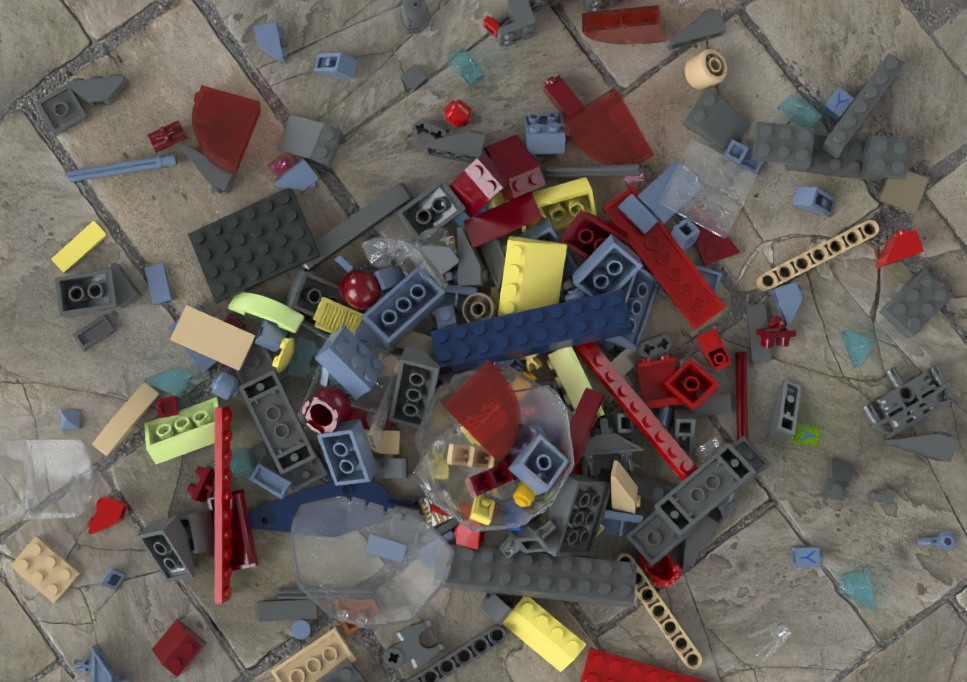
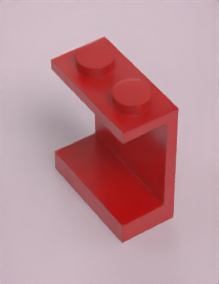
(651, 381)

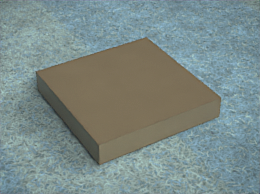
(904, 193)

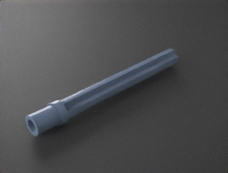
(159, 161)

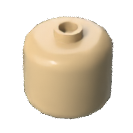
(705, 69)

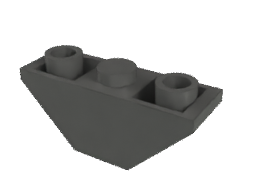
(99, 90)

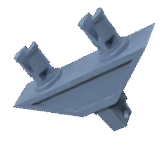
(99, 666)

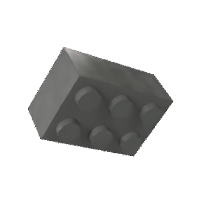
(916, 303)

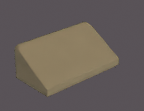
(626, 361)

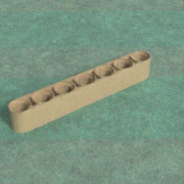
(826, 253)
(666, 616)

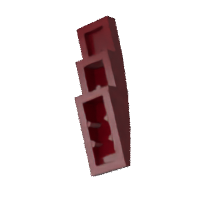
(583, 422)
(490, 479)

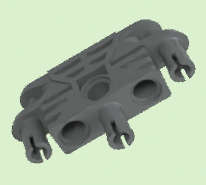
(914, 411)

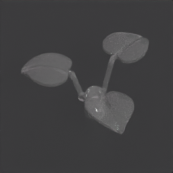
(382, 249)

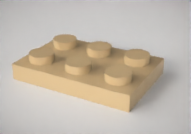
(45, 569)

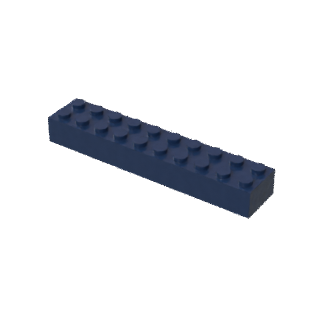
(531, 332)

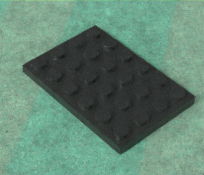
(253, 245)

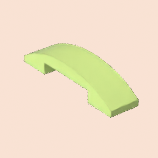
(267, 309)

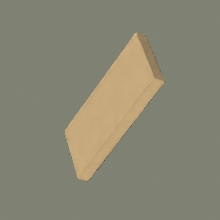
(213, 338)
(315, 659)

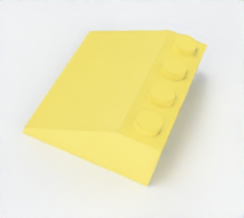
(531, 274)

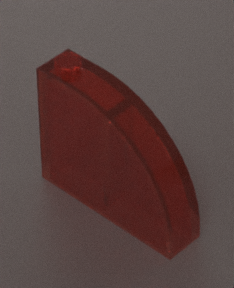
(626, 25)
(223, 126)
(608, 131)
(488, 410)

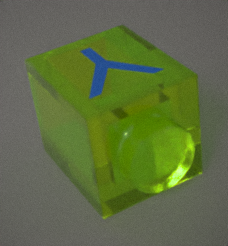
(806, 435)

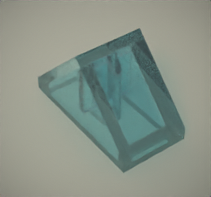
(857, 347)

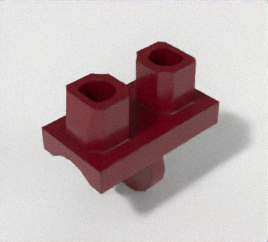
(167, 136)
(776, 330)
(205, 486)

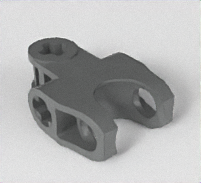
(411, 648)

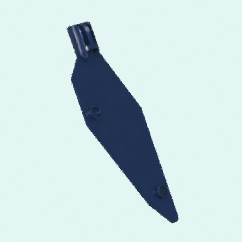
(282, 511)

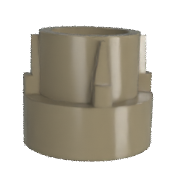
(472, 305)

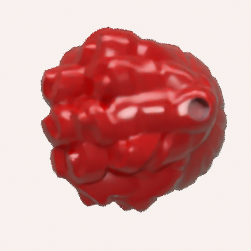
(663, 572)

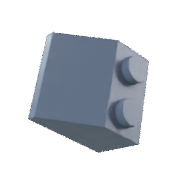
(539, 465)

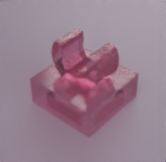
(279, 166)
(628, 179)

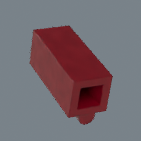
(562, 96)

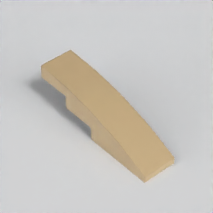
(125, 419)
(472, 456)

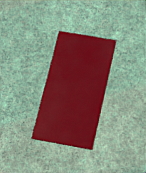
(502, 219)

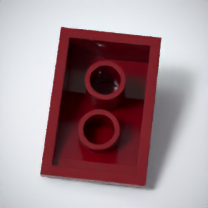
(517, 165)
(479, 184)
(589, 232)

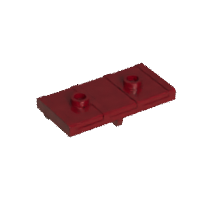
(242, 539)

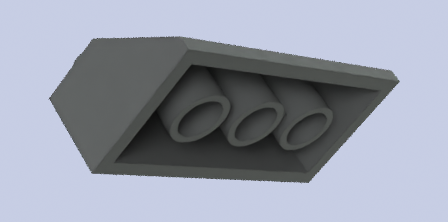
(413, 387)

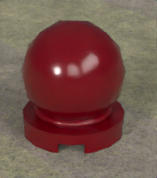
(359, 289)
(326, 409)

